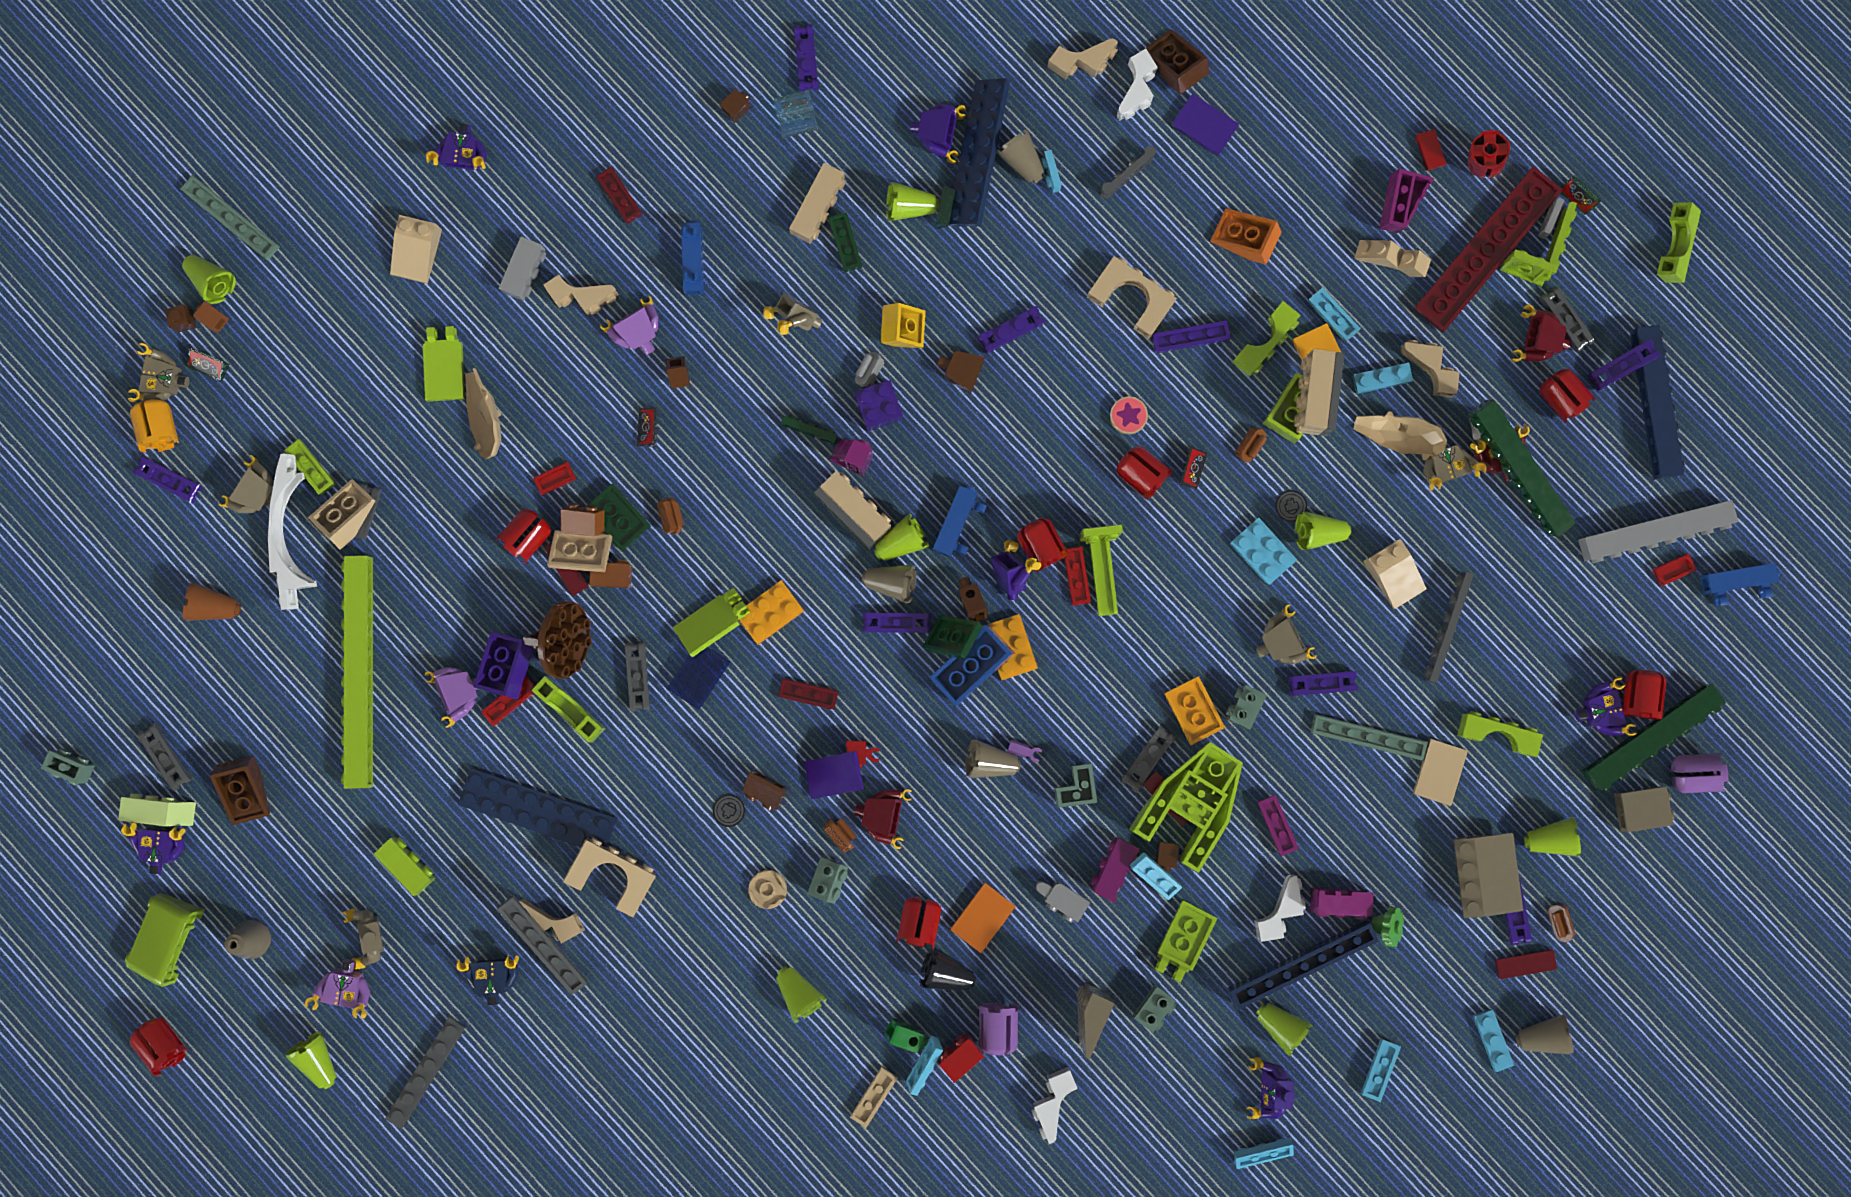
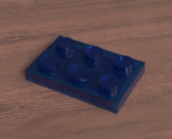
(699, 677)

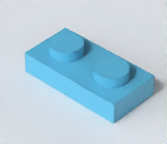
(1049, 165)

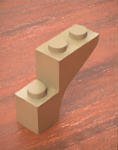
(1090, 60)
(1389, 254)
(588, 297)
(1429, 359)
(562, 927)

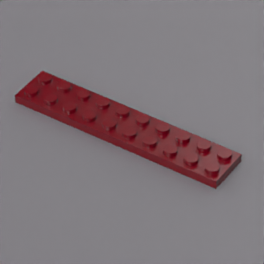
(1487, 249)

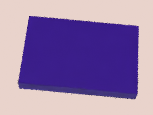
(1205, 124)
(833, 775)

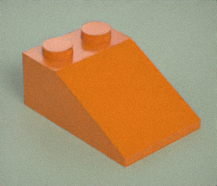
(1247, 235)

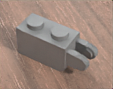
(1063, 899)

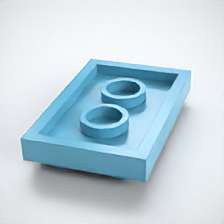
(1263, 551)

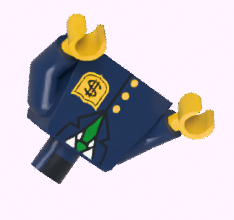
(490, 976)

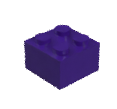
(878, 405)

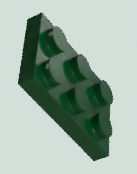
(620, 517)
(952, 636)

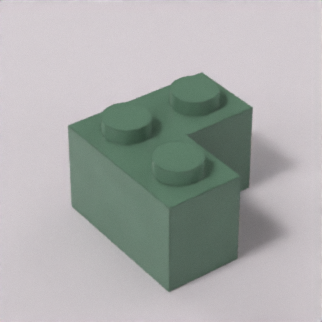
(1081, 791)

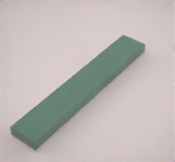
(229, 217)
(1368, 737)

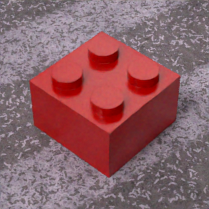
(960, 1057)

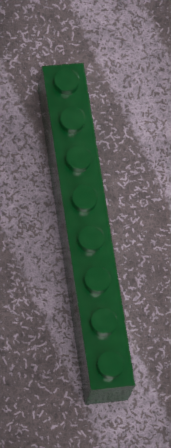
(1521, 468)
(1653, 737)

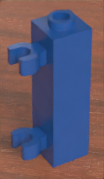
(692, 258)
(955, 521)
(1740, 578)

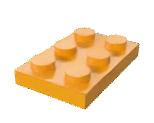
(771, 612)
(1015, 636)
(1194, 710)

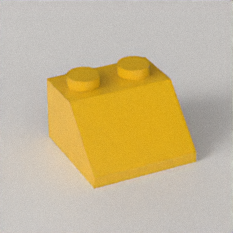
(903, 326)

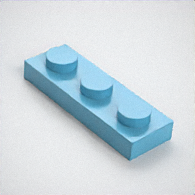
(1333, 314)
(1382, 378)
(1155, 876)
(1493, 1040)
(924, 1065)
(1380, 1070)
(1263, 1153)

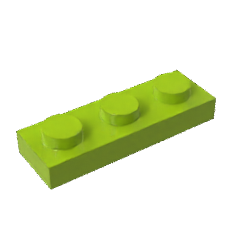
(310, 466)

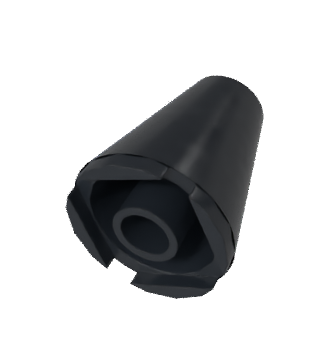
(945, 973)

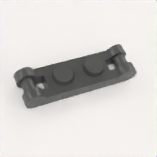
(1122, 178)
(1568, 318)
(637, 676)
(164, 756)
(1147, 758)

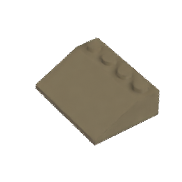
(1487, 875)
(1093, 1011)

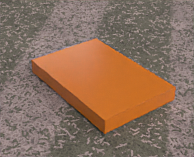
(982, 917)

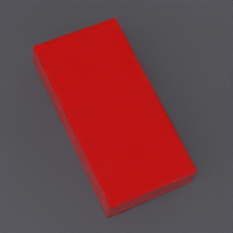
(1430, 150)
(554, 478)
(1674, 569)

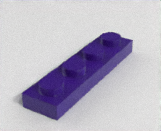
(1191, 337)

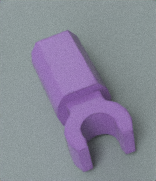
(1022, 750)

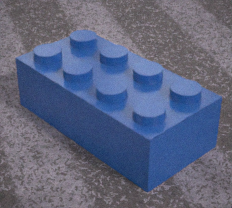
(961, 677)

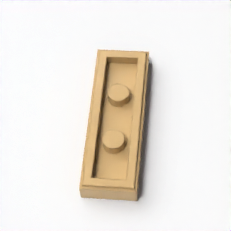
(873, 1097)

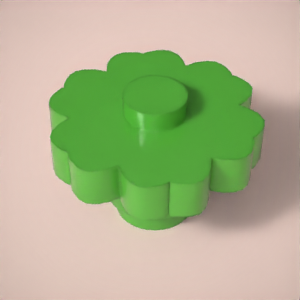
(1389, 926)

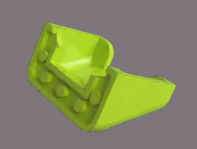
(162, 938)

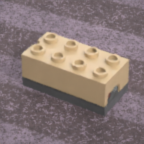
(1319, 392)
(853, 510)

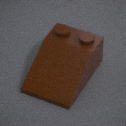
(1178, 61)
(241, 789)
(765, 790)

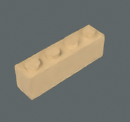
(817, 203)

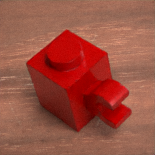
(862, 752)

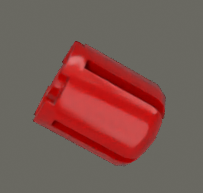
(1494, 159)
(1566, 394)
(1142, 471)
(516, 528)
(1042, 542)
(1644, 694)
(910, 919)
(157, 1045)

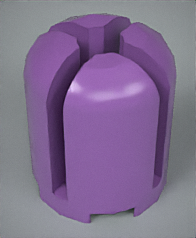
(1699, 763)
(998, 1028)

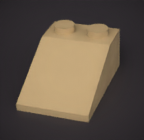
(414, 248)
(343, 514)
(1395, 573)

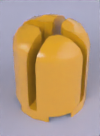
(153, 425)

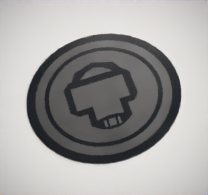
(1290, 505)
(729, 810)

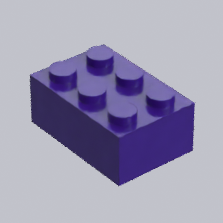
(503, 665)

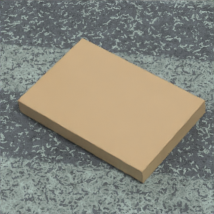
(579, 551)
(1440, 772)

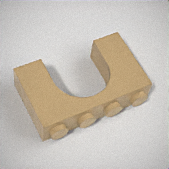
(1119, 274)
(594, 854)

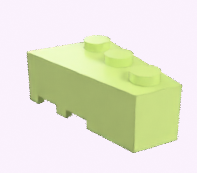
(156, 811)

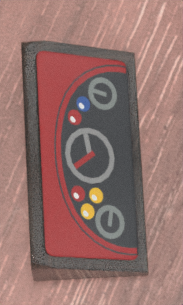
(647, 427)
(1193, 468)

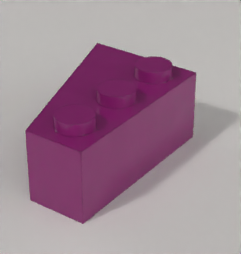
(1402, 198)
(853, 455)
(1113, 869)

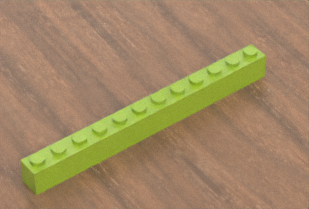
(357, 672)

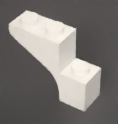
(1139, 94)
(1288, 905)
(1047, 1109)

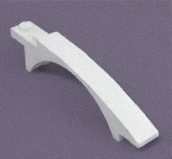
(289, 576)

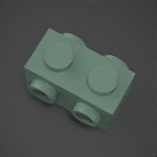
(1248, 708)
(64, 765)
(828, 880)
(1151, 1007)

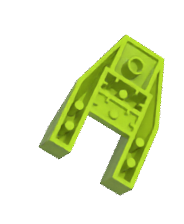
(1200, 793)

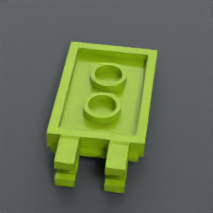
(443, 366)
(711, 622)
(1184, 940)

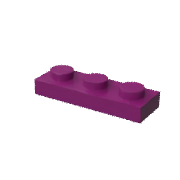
(1277, 825)

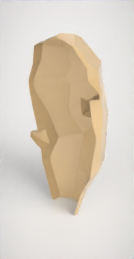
(487, 430)
(1403, 434)

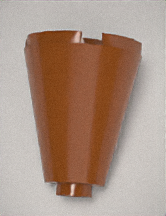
(208, 604)

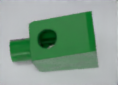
(899, 1034)

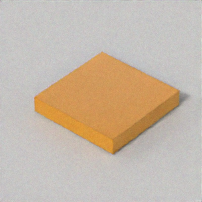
(1318, 338)

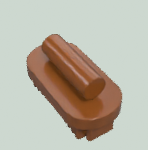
(1251, 444)
(670, 515)
(840, 834)
(1561, 922)

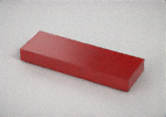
(1077, 576)
(505, 705)

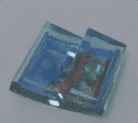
(795, 114)

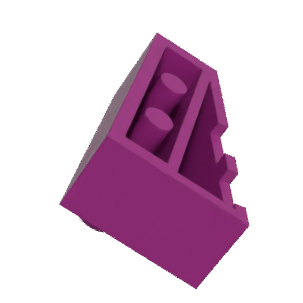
(1341, 903)

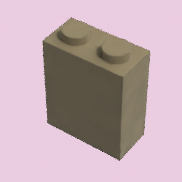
(1644, 809)

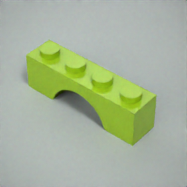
(1684, 224)
(1281, 321)
(569, 708)
(1523, 741)

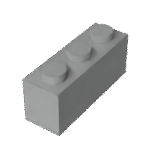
(522, 269)

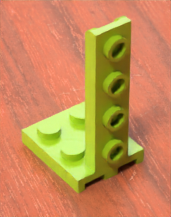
(1538, 269)
(1102, 565)

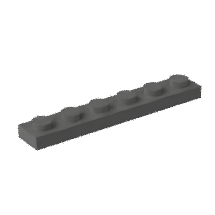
(1450, 621)
(542, 945)
(425, 1072)

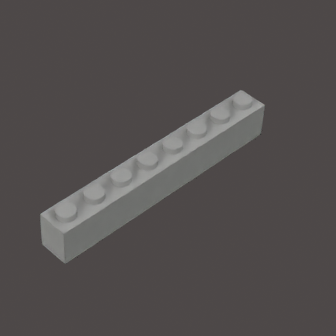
(1657, 531)

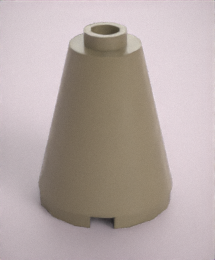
(1023, 157)
(892, 581)
(989, 761)
(248, 940)
(1546, 1037)

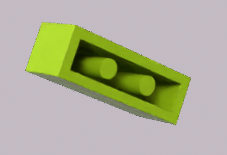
(405, 865)

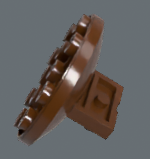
(562, 639)

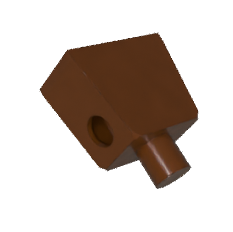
(962, 369)
(975, 606)

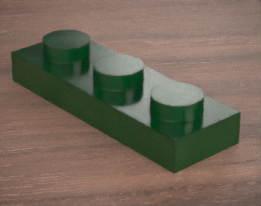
(845, 242)
(809, 429)

